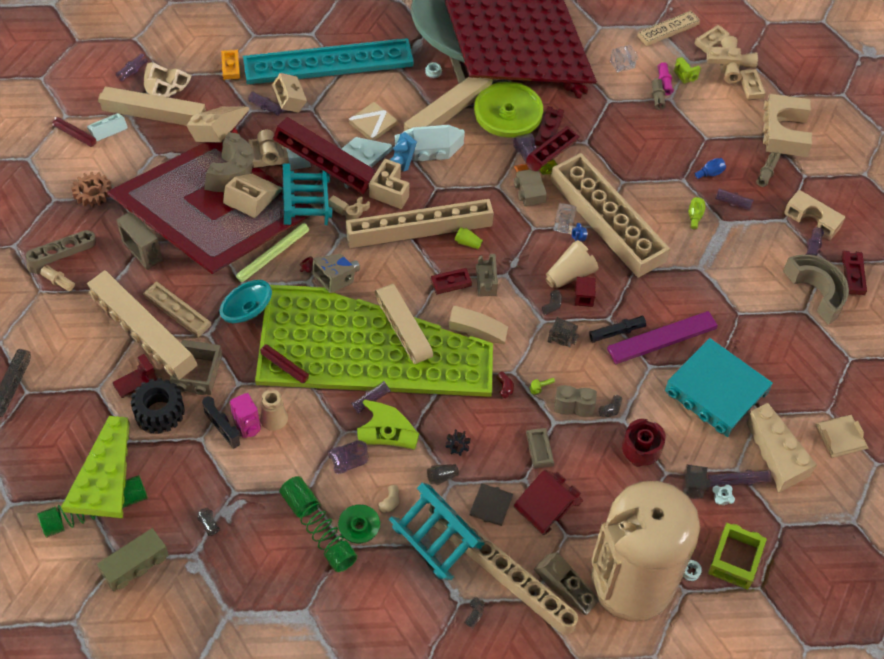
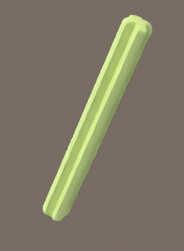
(272, 252)

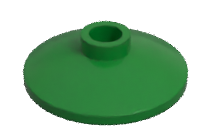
(359, 515)

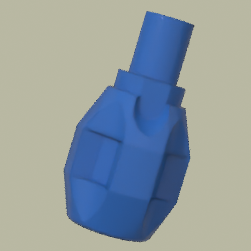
(711, 168)

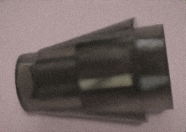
(440, 473)

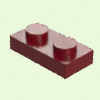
(451, 281)

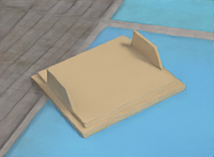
(842, 436)

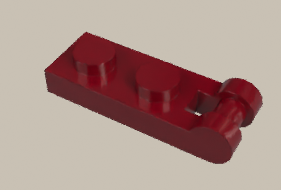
(549, 125)
(854, 272)

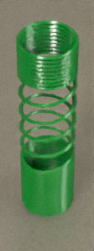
(304, 503)
(52, 521)

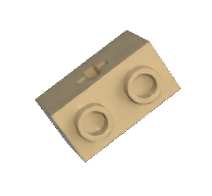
(289, 92)

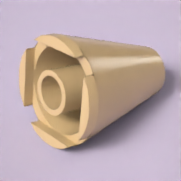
(572, 264)

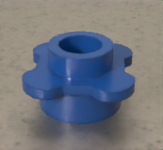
(579, 233)

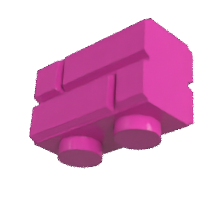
(245, 415)

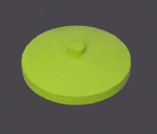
(508, 109)

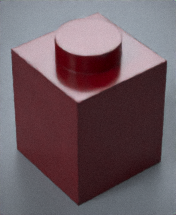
(585, 291)

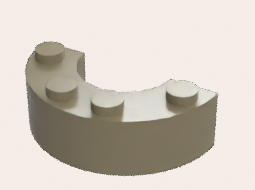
(240, 162)
(823, 276)

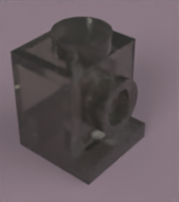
(563, 333)

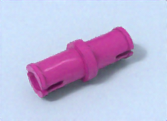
(666, 78)

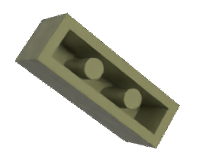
(133, 560)

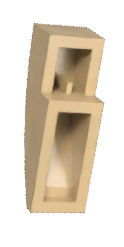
(477, 325)

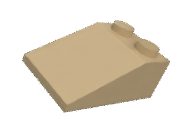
(215, 123)

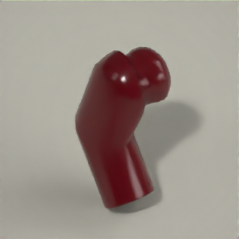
(507, 384)

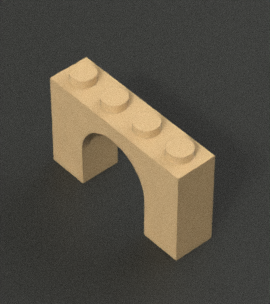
(778, 137)

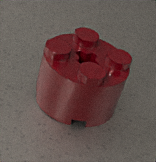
(643, 442)

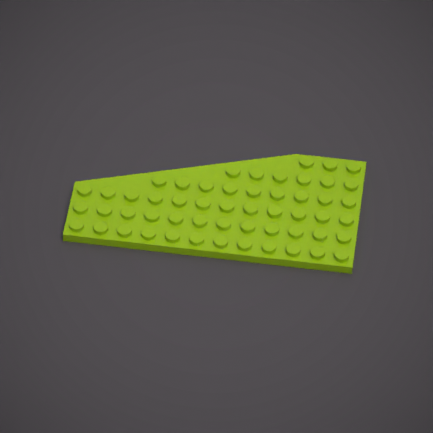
(355, 348)

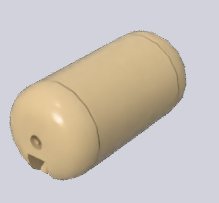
(644, 550)

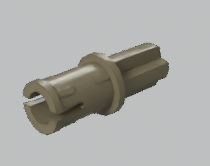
(658, 93)

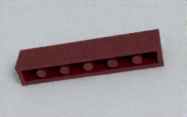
(324, 155)

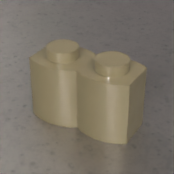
(530, 187)
(576, 401)

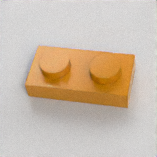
(230, 64)

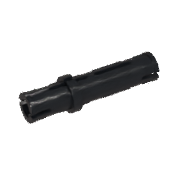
(625, 326)

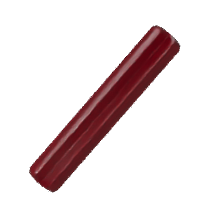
(74, 131)
(284, 363)

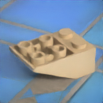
(250, 194)

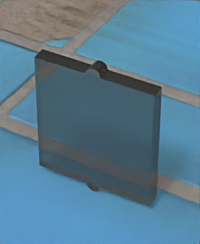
(491, 504)

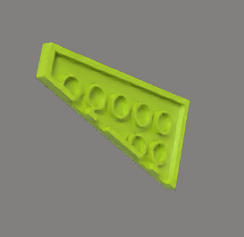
(103, 475)

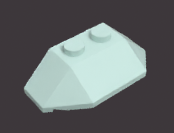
(435, 141)

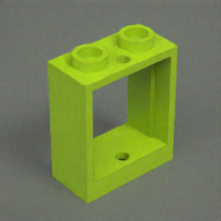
(732, 573)

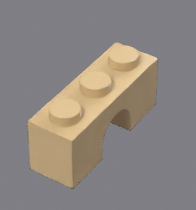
(803, 206)

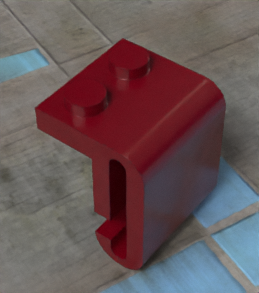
(547, 500)

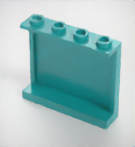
(717, 386)

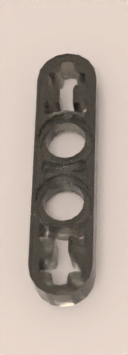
(12, 378)

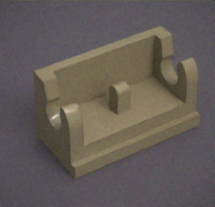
(487, 276)

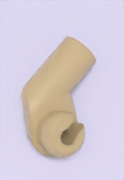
(390, 502)

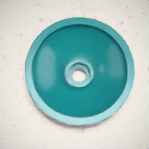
(246, 301)

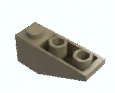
(566, 582)

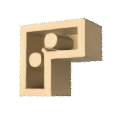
(387, 186)

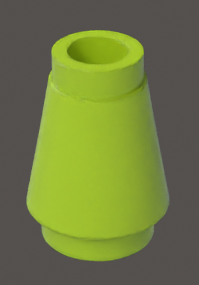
(468, 238)

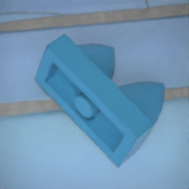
(404, 151)

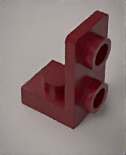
(129, 382)

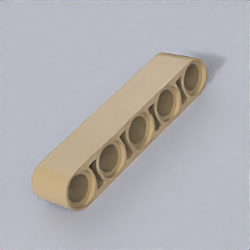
(404, 323)

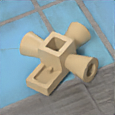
(731, 59)

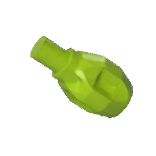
(696, 211)

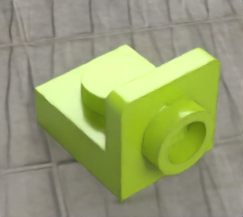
(685, 72)

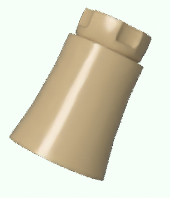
(272, 411)

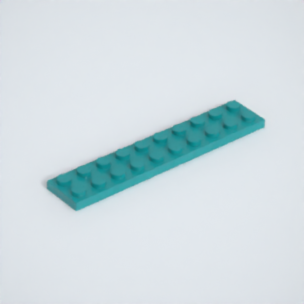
(328, 60)

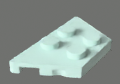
(367, 151)

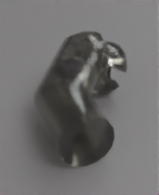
(555, 302)
(611, 409)
(477, 613)

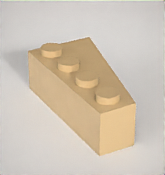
(779, 448)

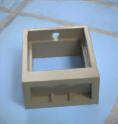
(139, 240)
(205, 352)

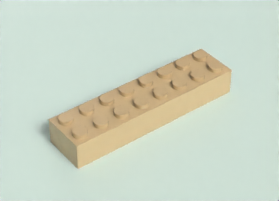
(610, 215)

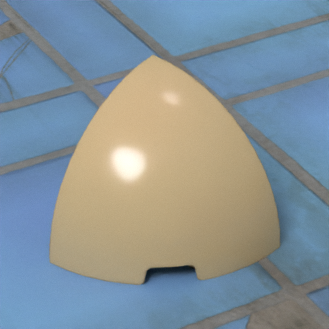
(164, 81)

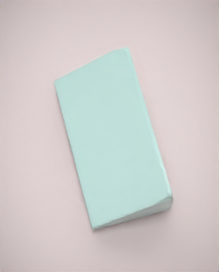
(107, 126)

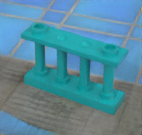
(290, 199)
(455, 525)

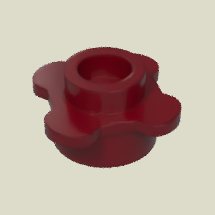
(307, 265)

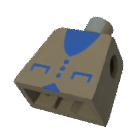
(334, 271)

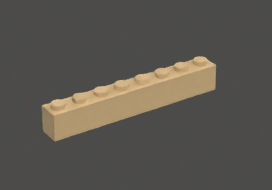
(419, 223)
(142, 325)

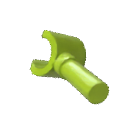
(536, 385)

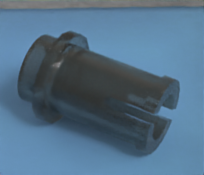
(209, 523)

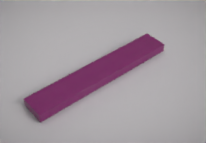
(662, 337)

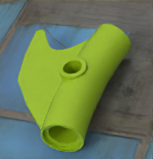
(387, 420)

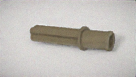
(767, 171)

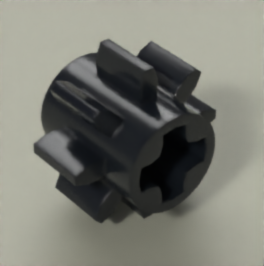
(462, 440)

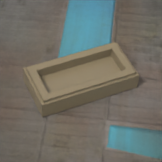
(540, 448)

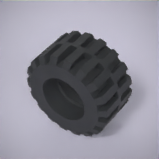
(157, 392)

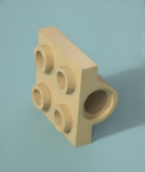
(267, 151)

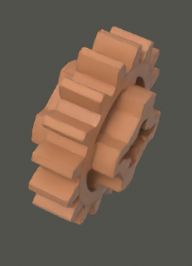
(91, 189)

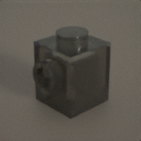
(695, 481)

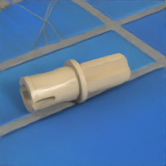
(57, 278)

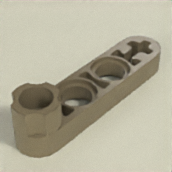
(36, 260)

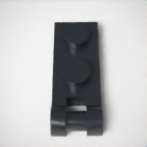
(221, 421)

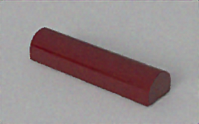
(551, 148)

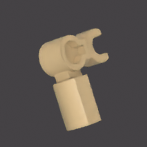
(351, 212)

